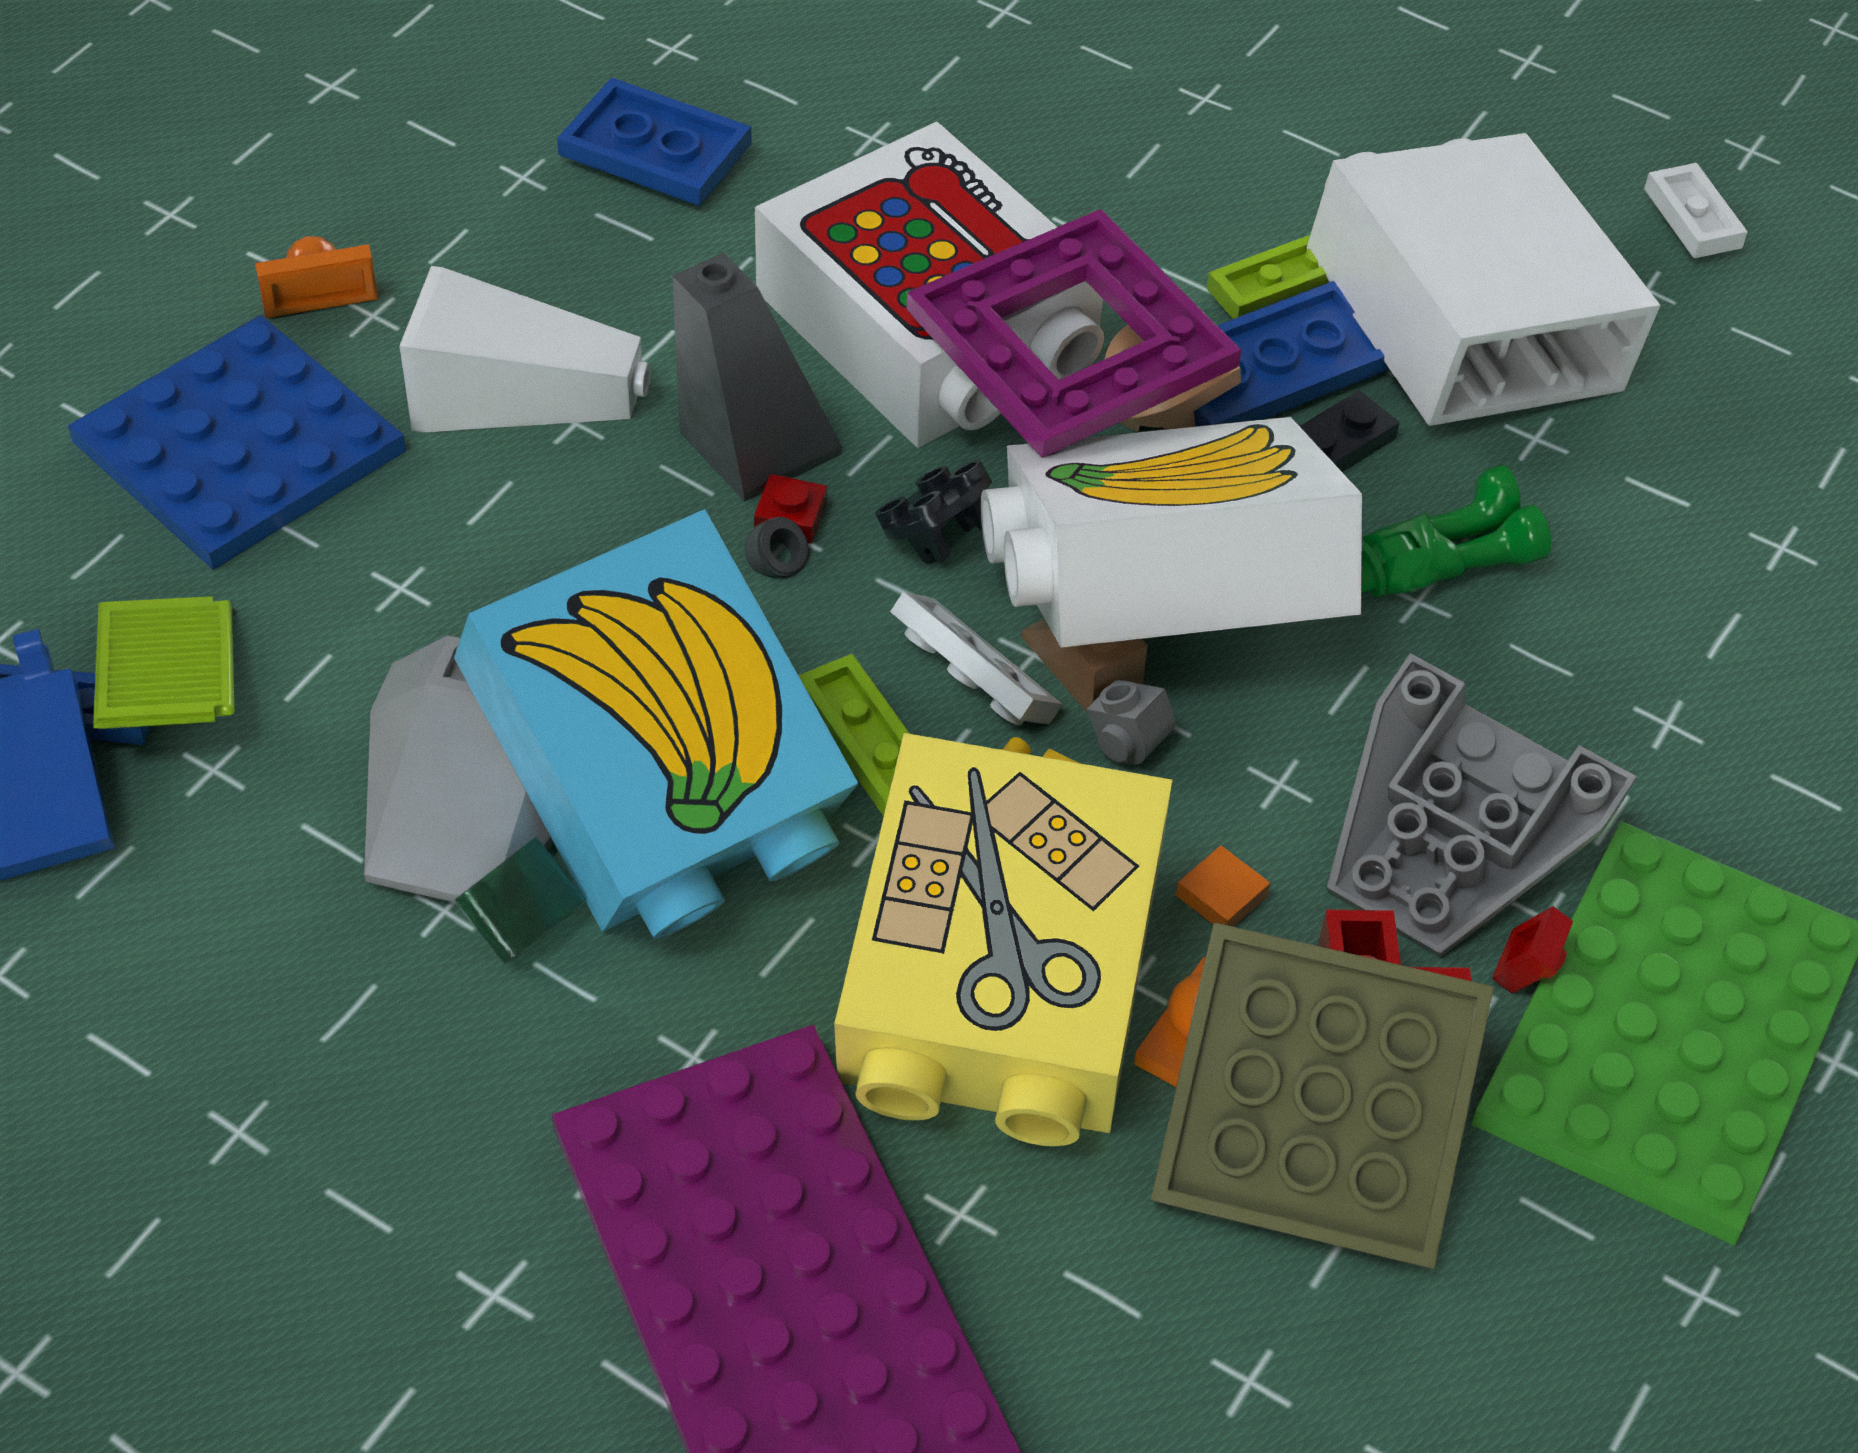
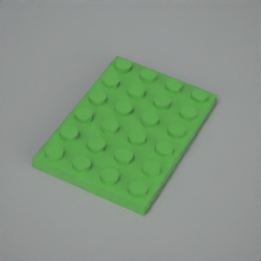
(1673, 1032)

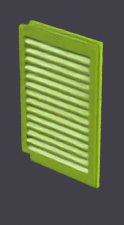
(163, 662)

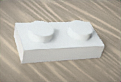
(1695, 210)

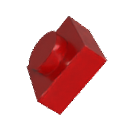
(794, 500)
(1533, 950)

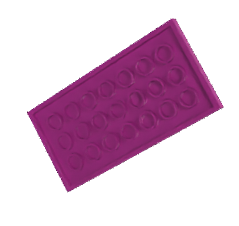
(774, 1263)

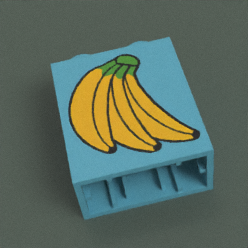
(657, 726)

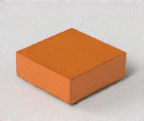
(1223, 888)

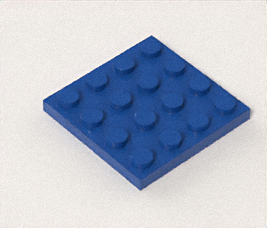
(237, 440)

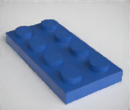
(1293, 356)

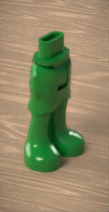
(1423, 551)

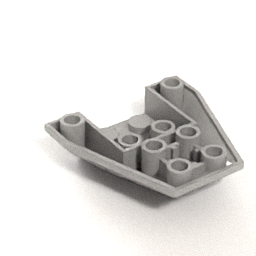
(439, 783)
(1460, 811)

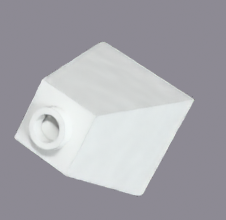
(511, 361)

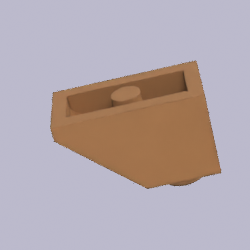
(1087, 668)

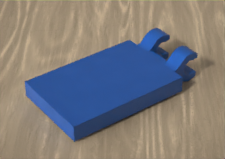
(47, 768)

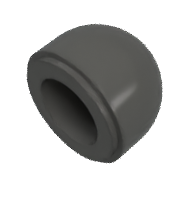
(782, 531)

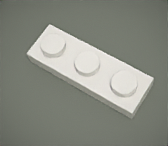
(975, 660)

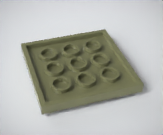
(1323, 1095)

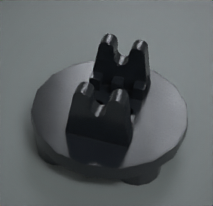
(938, 499)

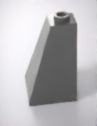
(740, 383)

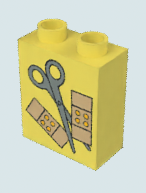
(1001, 939)

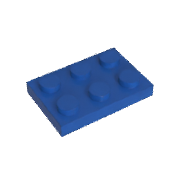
(655, 141)

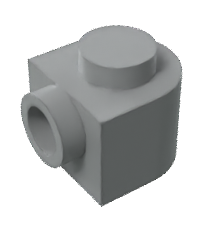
(1131, 720)

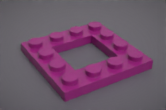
(1177, 352)

